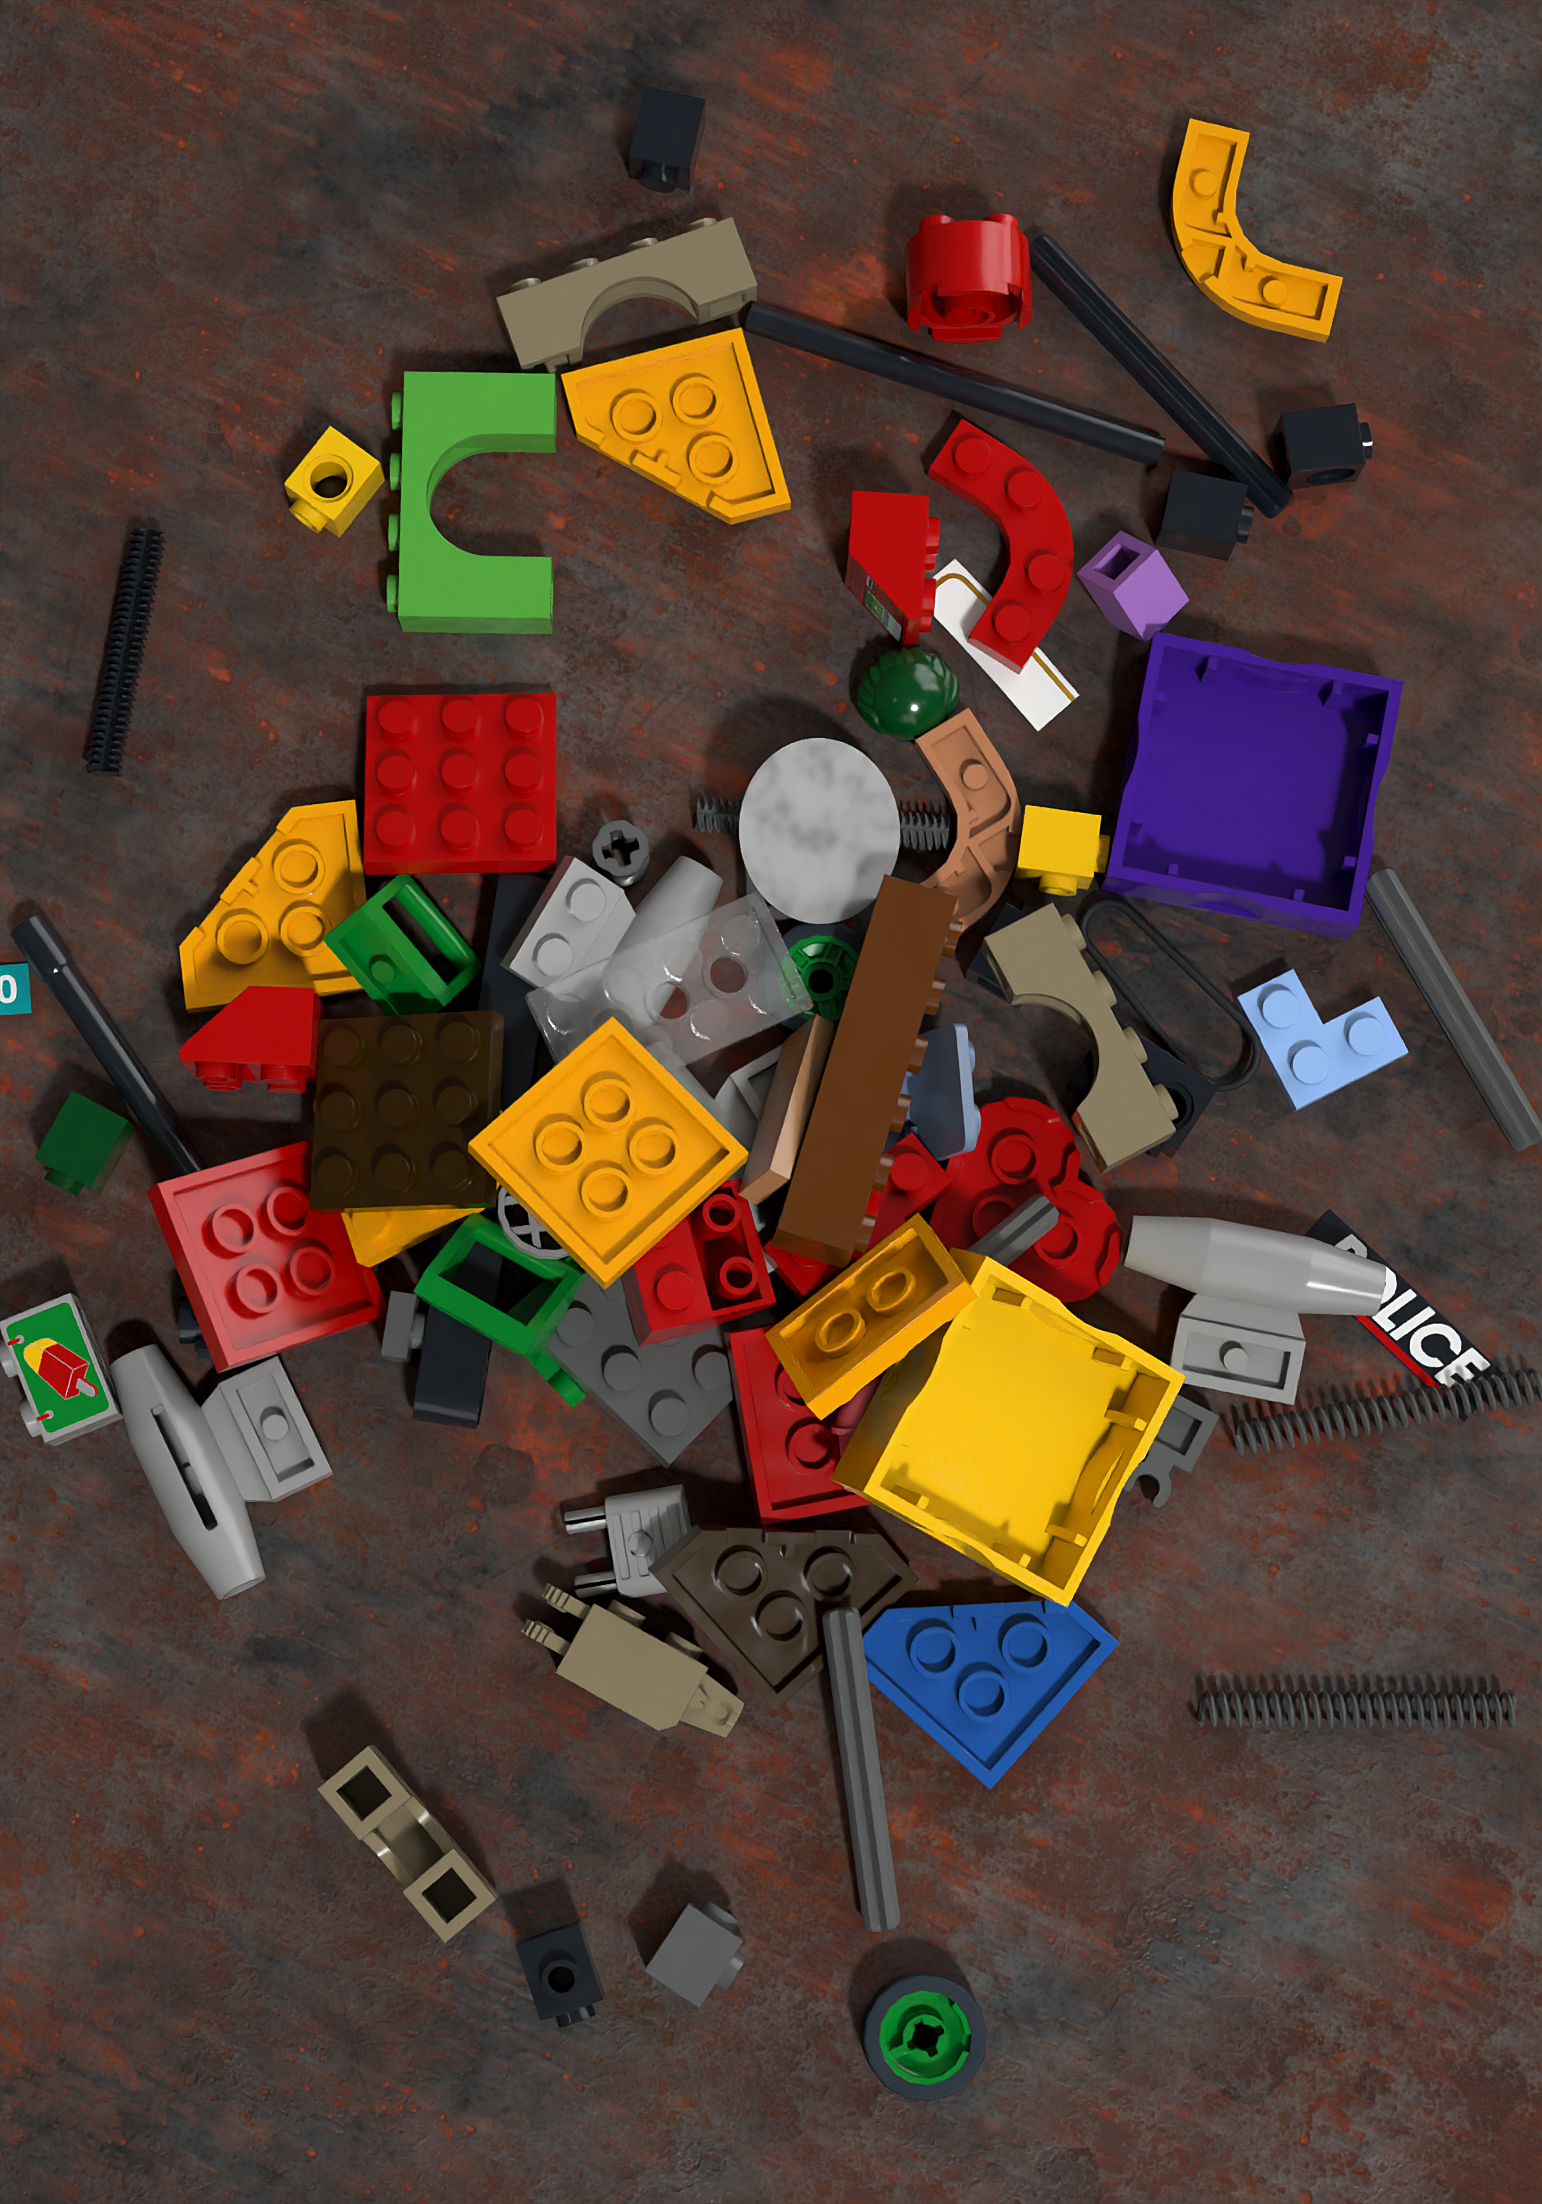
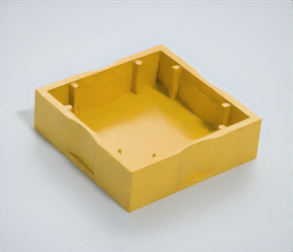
(1011, 1431)

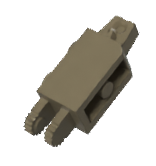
(635, 1670)

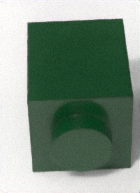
(84, 1146)

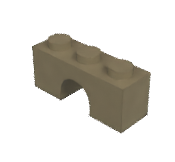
(409, 1842)

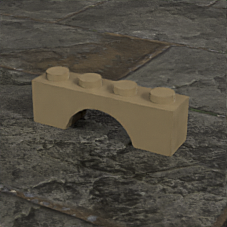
(697, 271)
(1042, 965)

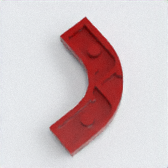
(1035, 536)

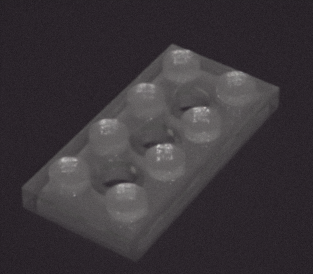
(683, 959)

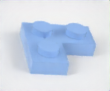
(1313, 1056)

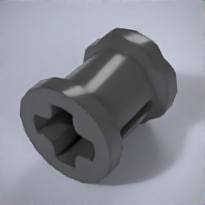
(633, 840)

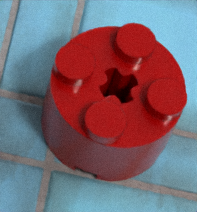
(968, 278)

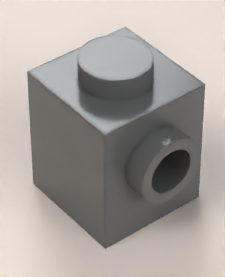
(698, 1952)

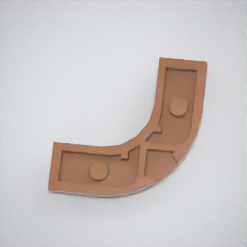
(984, 812)

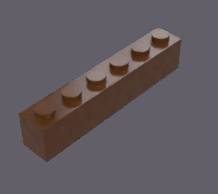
(865, 1073)

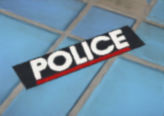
(1411, 1325)

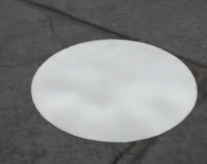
(819, 830)

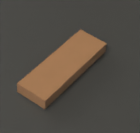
(787, 1110)

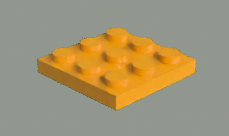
(608, 1152)

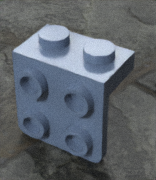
(942, 1096)

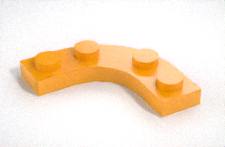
(1220, 255)

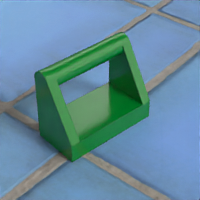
(388, 961)
(523, 1340)

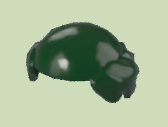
(907, 693)

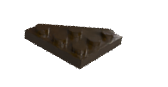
(767, 1589)

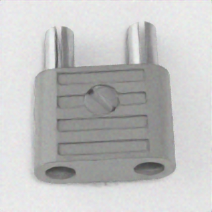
(640, 1531)

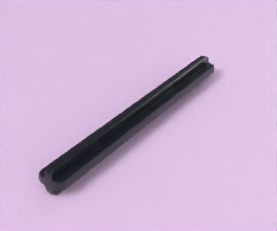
(1158, 376)

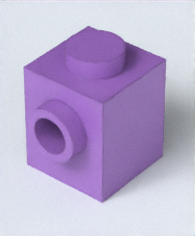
(1133, 586)

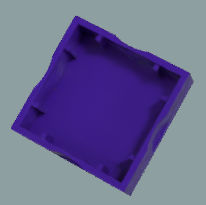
(1251, 786)

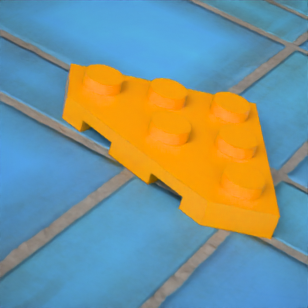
(686, 423)
(279, 911)

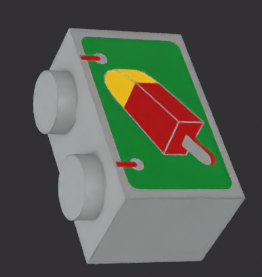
(59, 1370)

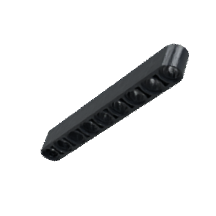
(454, 1355)

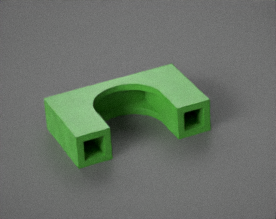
(443, 423)

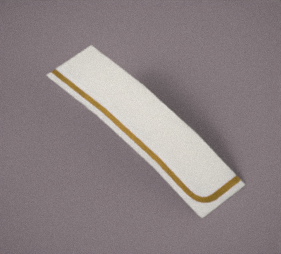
(1039, 689)

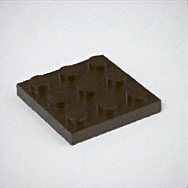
(401, 1107)

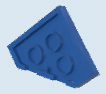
(984, 1673)

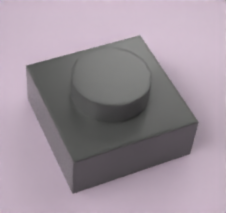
(403, 1327)

